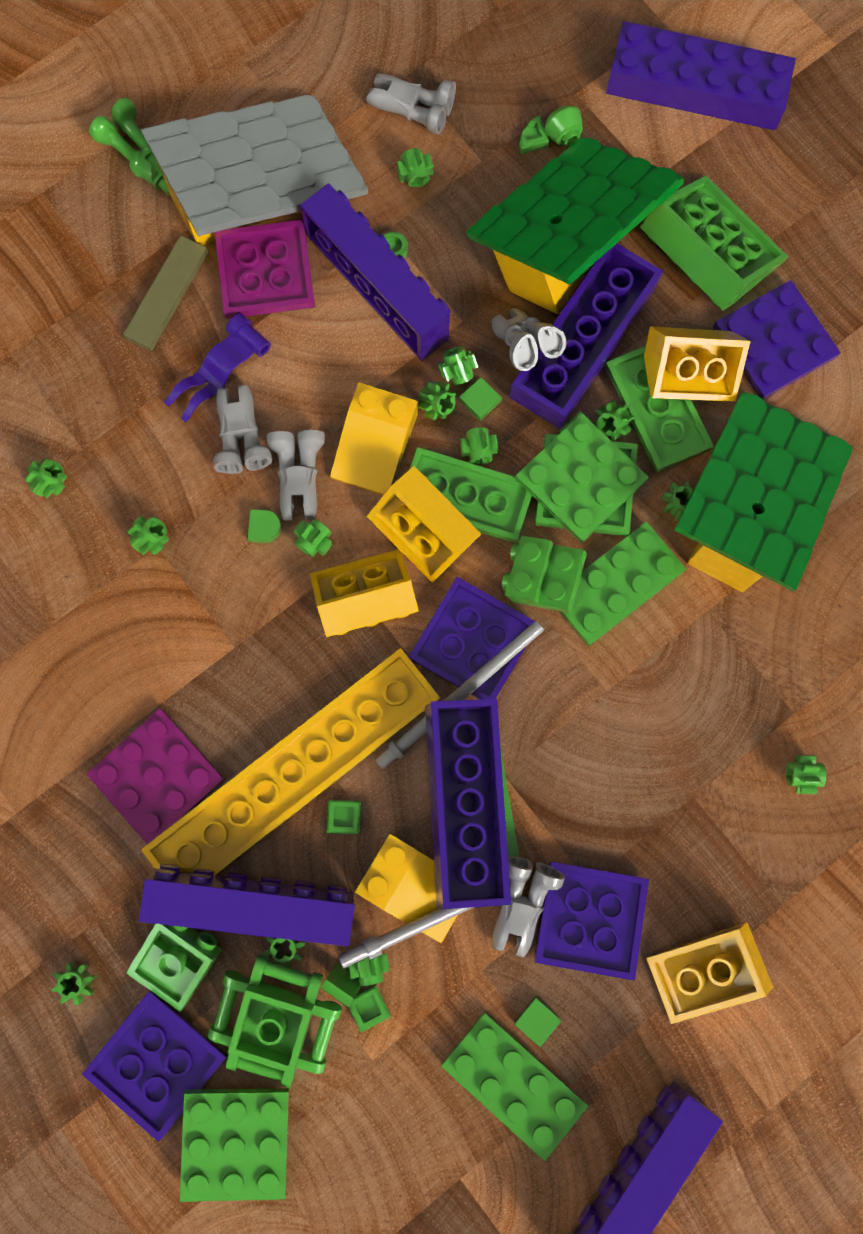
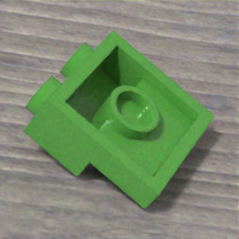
(544, 574)
(174, 962)

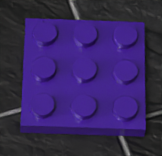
(783, 339)
(466, 635)
(593, 922)
(153, 1063)

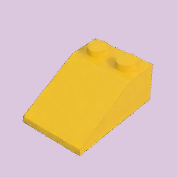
(374, 438)
(403, 885)
(710, 973)

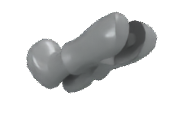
(404, 99)
(524, 335)
(239, 423)
(297, 479)
(522, 914)

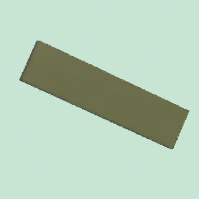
(165, 293)

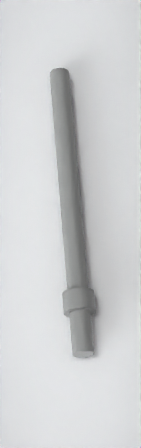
(373, 946)

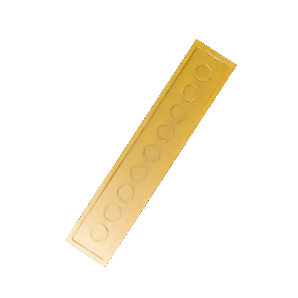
(295, 769)

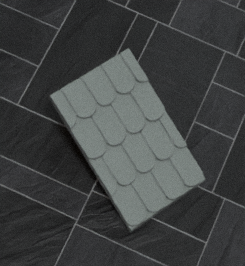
(250, 163)

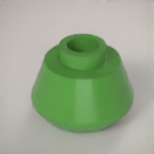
(564, 125)

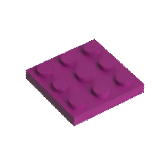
(264, 269)
(155, 776)

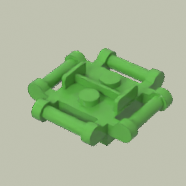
(273, 1022)

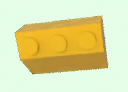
(694, 363)
(423, 524)
(363, 593)

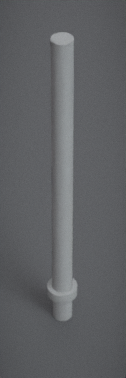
(397, 748)

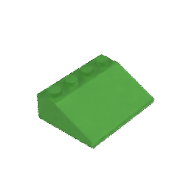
(713, 241)

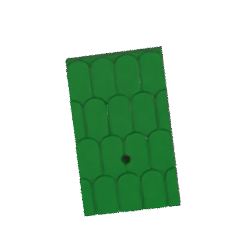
(569, 218)
(762, 496)

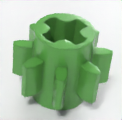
(415, 167)
(458, 365)
(437, 400)
(613, 412)
(479, 446)
(46, 478)
(673, 502)
(148, 535)
(312, 538)
(805, 774)
(275, 950)
(370, 971)
(65, 985)

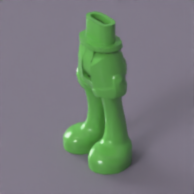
(141, 162)

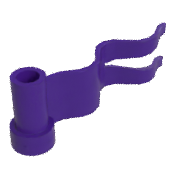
(221, 362)

